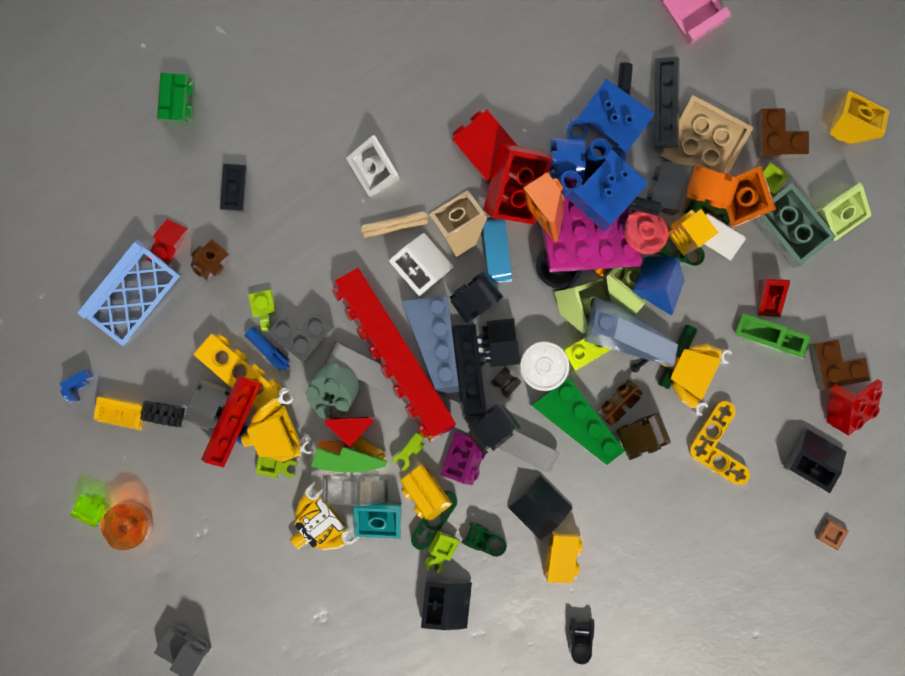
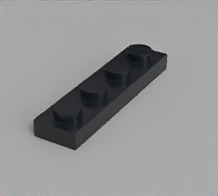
(667, 102)
(469, 370)

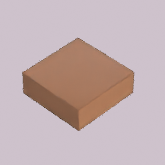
(832, 534)

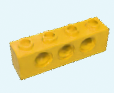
(691, 231)
(208, 354)

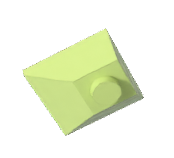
(620, 287)
(576, 302)

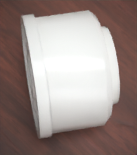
(544, 366)

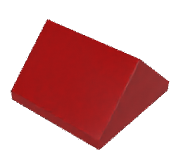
(349, 428)

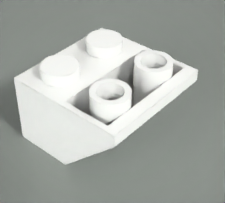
(421, 264)

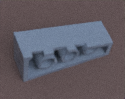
(433, 334)

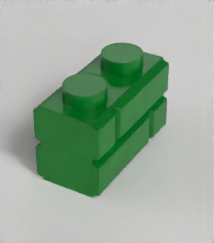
(175, 98)

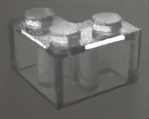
(355, 489)

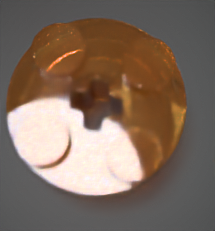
(116, 532)

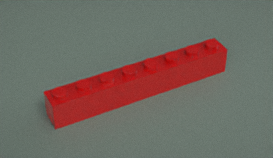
(393, 354)

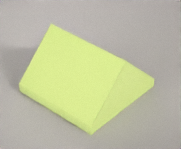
(846, 210)

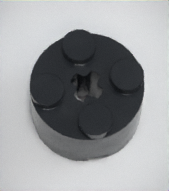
(553, 280)
(475, 298)
(493, 429)

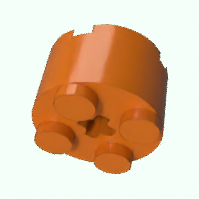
(712, 185)

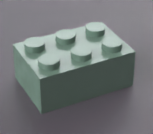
(795, 226)

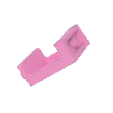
(696, 17)

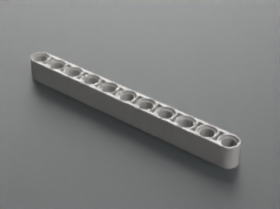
(370, 373)

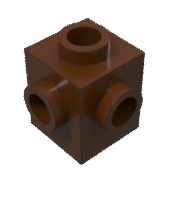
(208, 260)

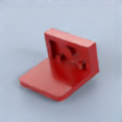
(851, 411)

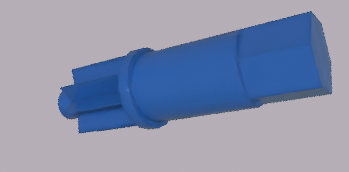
(271, 353)

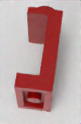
(481, 142)

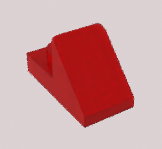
(167, 241)

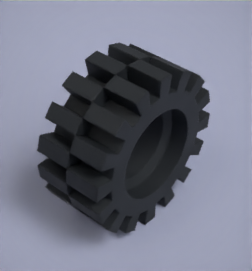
(162, 413)

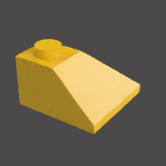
(858, 120)

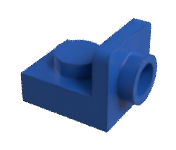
(77, 381)

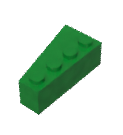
(576, 417)

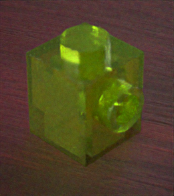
(90, 509)

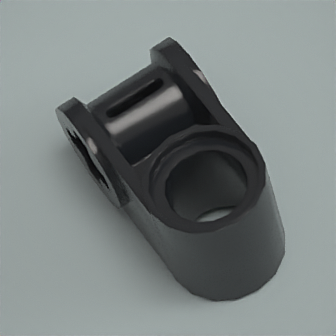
(581, 635)

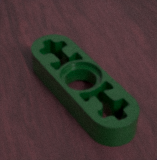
(429, 537)

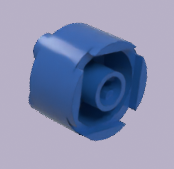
(567, 156)

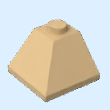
(460, 222)

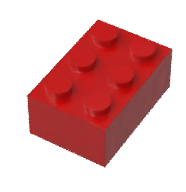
(512, 172)

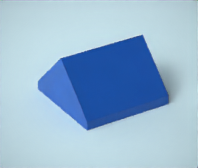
(660, 282)

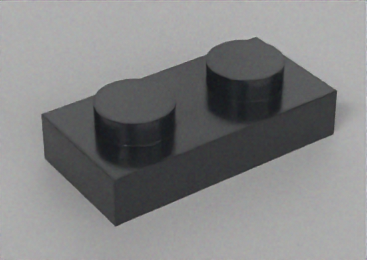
(233, 187)

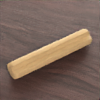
(394, 224)

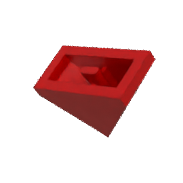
(772, 296)

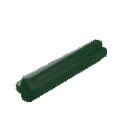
(684, 342)

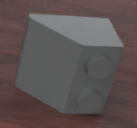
(670, 186)

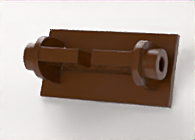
(627, 394)

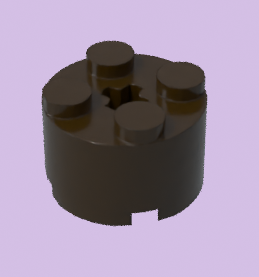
(643, 436)

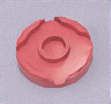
(645, 232)

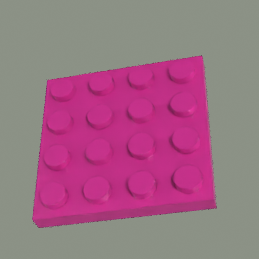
(586, 245)

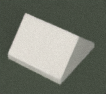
(372, 166)

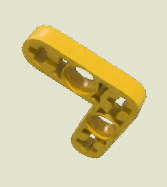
(711, 451)

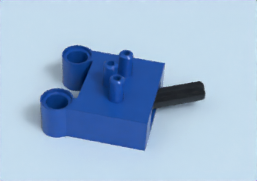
(614, 114)
(608, 189)

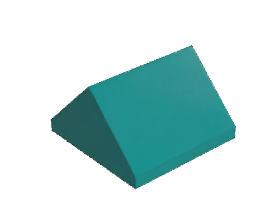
(378, 520)

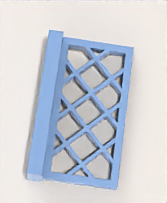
(111, 283)

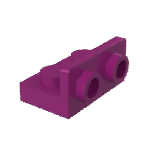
(462, 460)

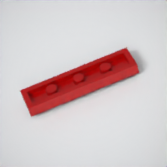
(231, 421)

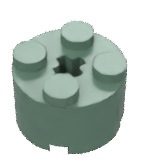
(332, 391)

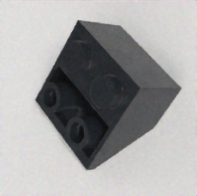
(816, 461)
(446, 604)

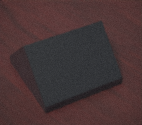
(541, 508)

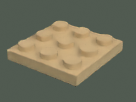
(708, 137)

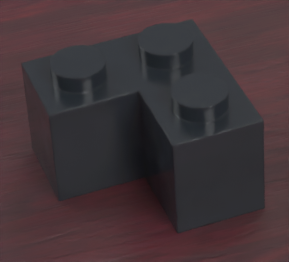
(502, 343)

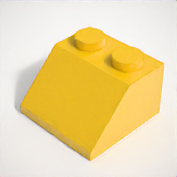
(562, 557)

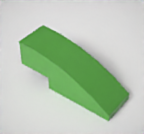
(773, 336)
(347, 461)

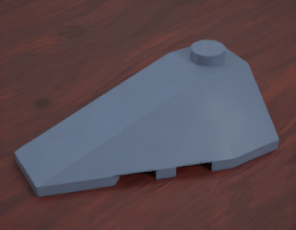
(621, 331)

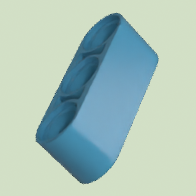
(497, 250)

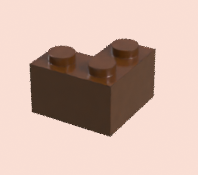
(774, 140)
(831, 368)

